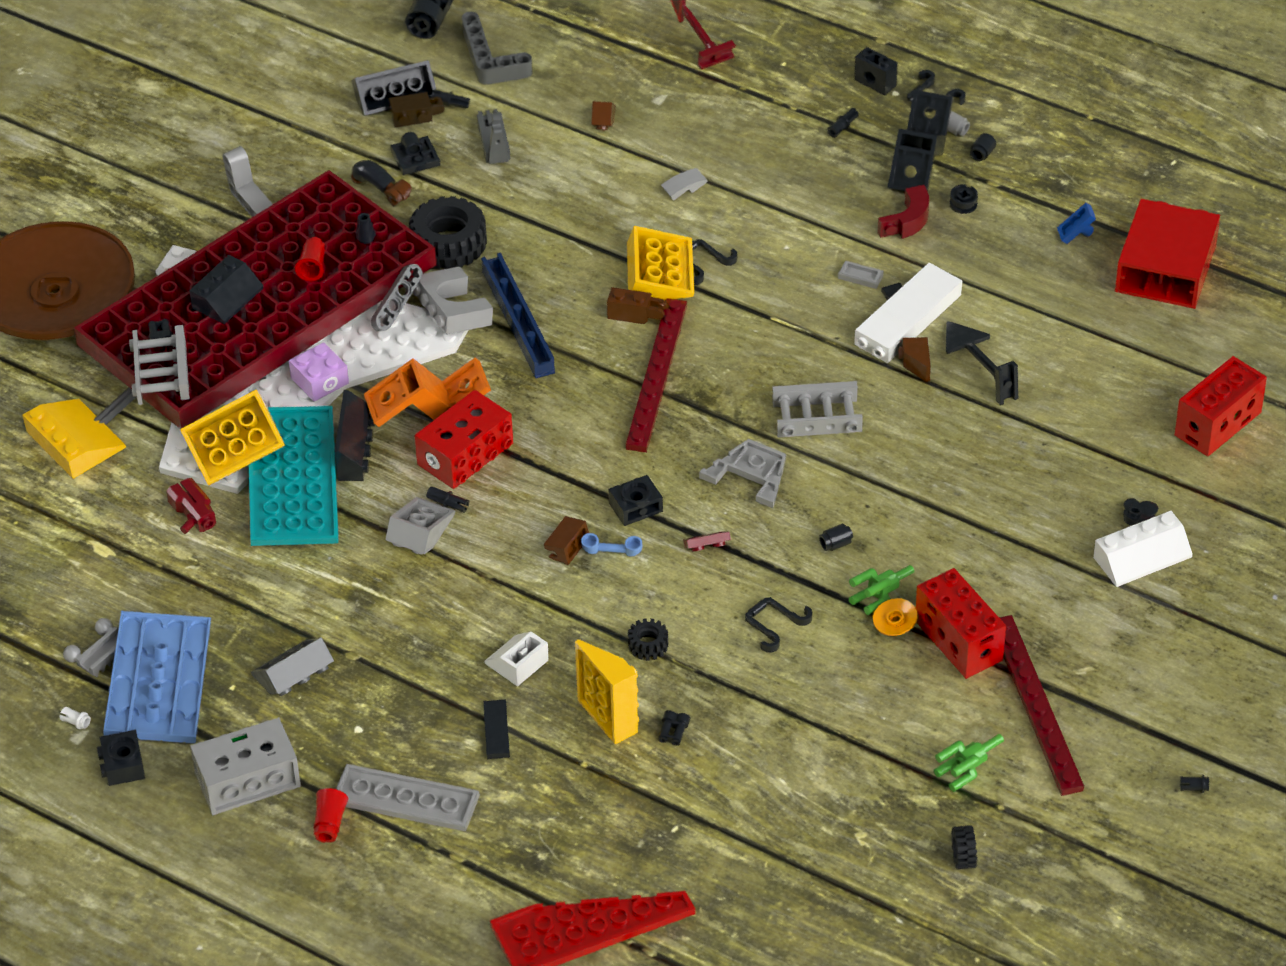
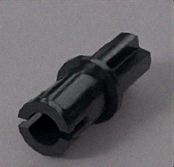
(451, 99)
(842, 122)
(447, 499)

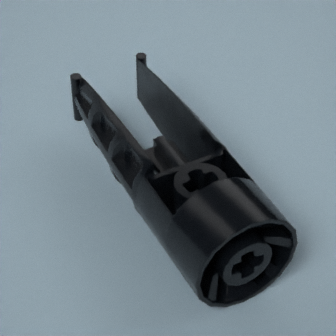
(426, 17)

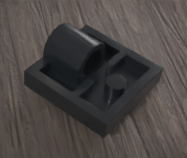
(414, 153)

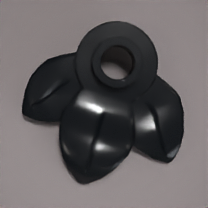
(1138, 512)

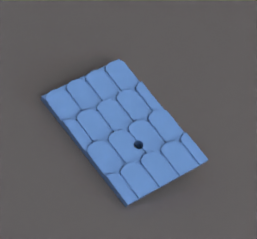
(158, 676)

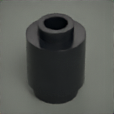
(982, 147)
(836, 537)

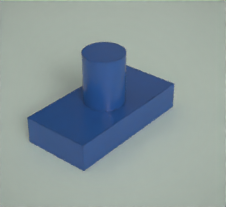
(1077, 223)

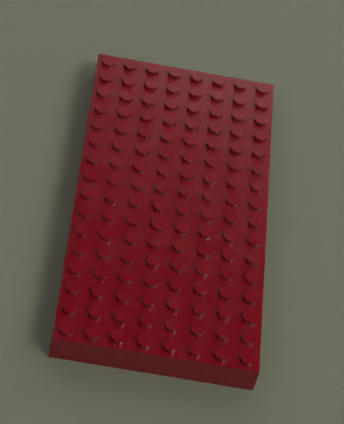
(281, 318)

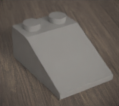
(418, 525)

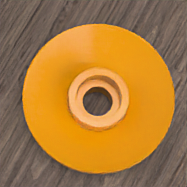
(895, 610)

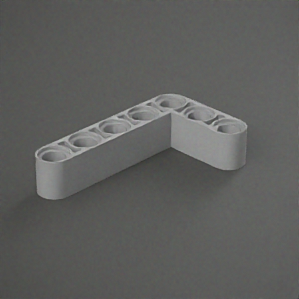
(241, 182)

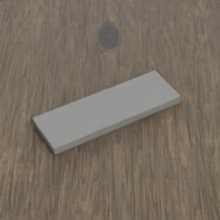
(408, 797)

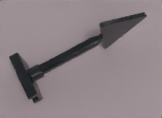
(1005, 375)

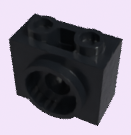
(875, 71)
(635, 500)
(121, 758)

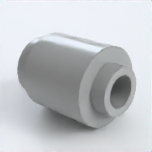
(957, 124)

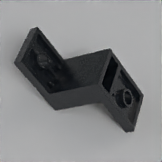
(920, 140)

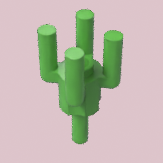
(878, 586)
(965, 760)

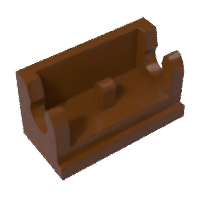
(566, 539)

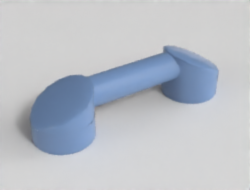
(632, 546)

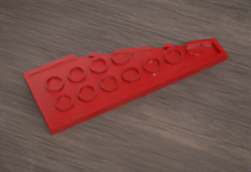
(569, 931)

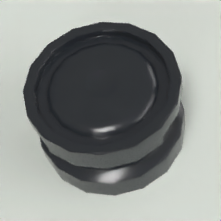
(963, 199)

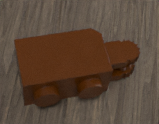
(634, 306)

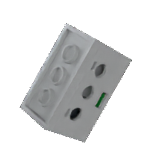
(245, 766)

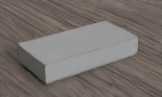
(860, 274)

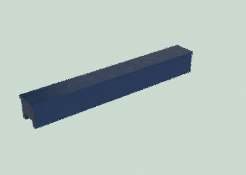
(518, 316)

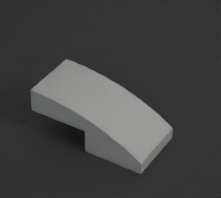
(687, 180)

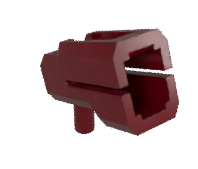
(193, 504)

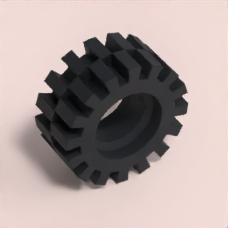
(648, 629)
(964, 847)

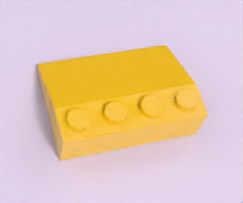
(660, 263)
(71, 435)
(232, 437)
(607, 690)

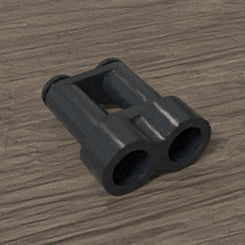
(155, 334)
(673, 720)

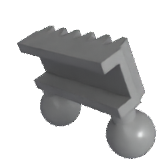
(99, 653)

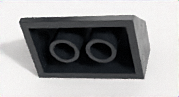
(225, 290)

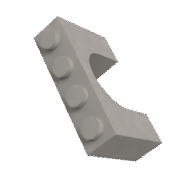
(448, 314)

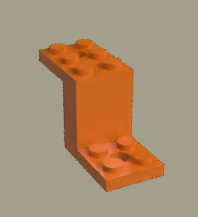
(420, 387)

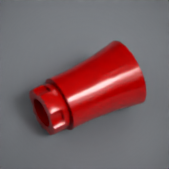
(311, 260)
(329, 813)

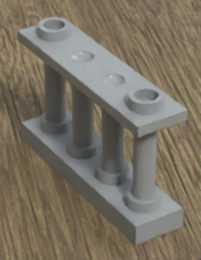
(179, 370)
(817, 394)

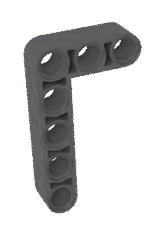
(489, 68)

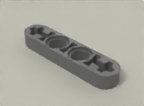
(394, 295)

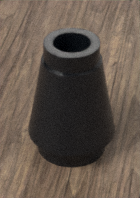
(365, 231)

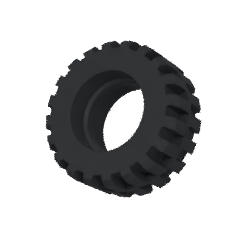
(451, 215)

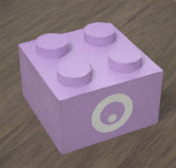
(318, 371)

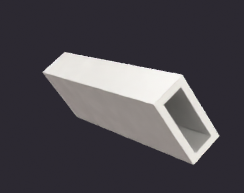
(908, 312)

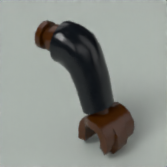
(376, 175)

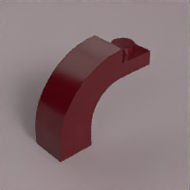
(912, 219)

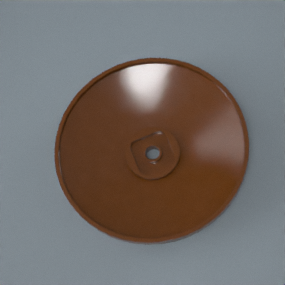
(67, 256)

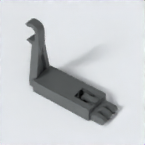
(493, 137)

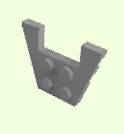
(754, 463)

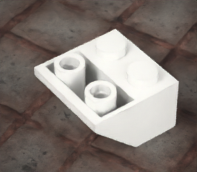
(519, 657)

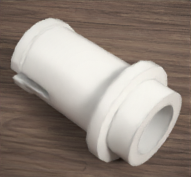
(80, 720)

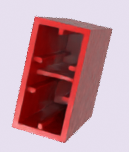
(1167, 253)

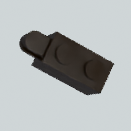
(414, 109)

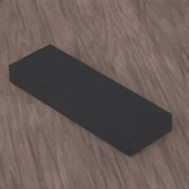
(496, 729)

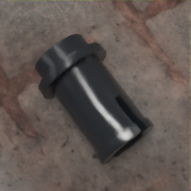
(1196, 783)

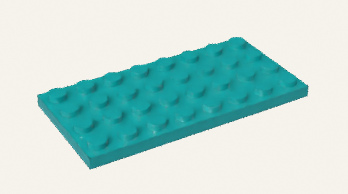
(296, 485)

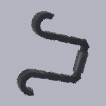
(929, 82)
(728, 261)
(752, 612)

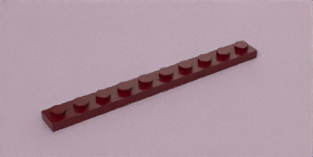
(656, 376)
(1040, 711)

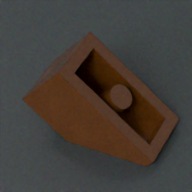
(603, 115)
(916, 356)

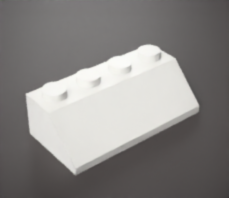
(1142, 548)

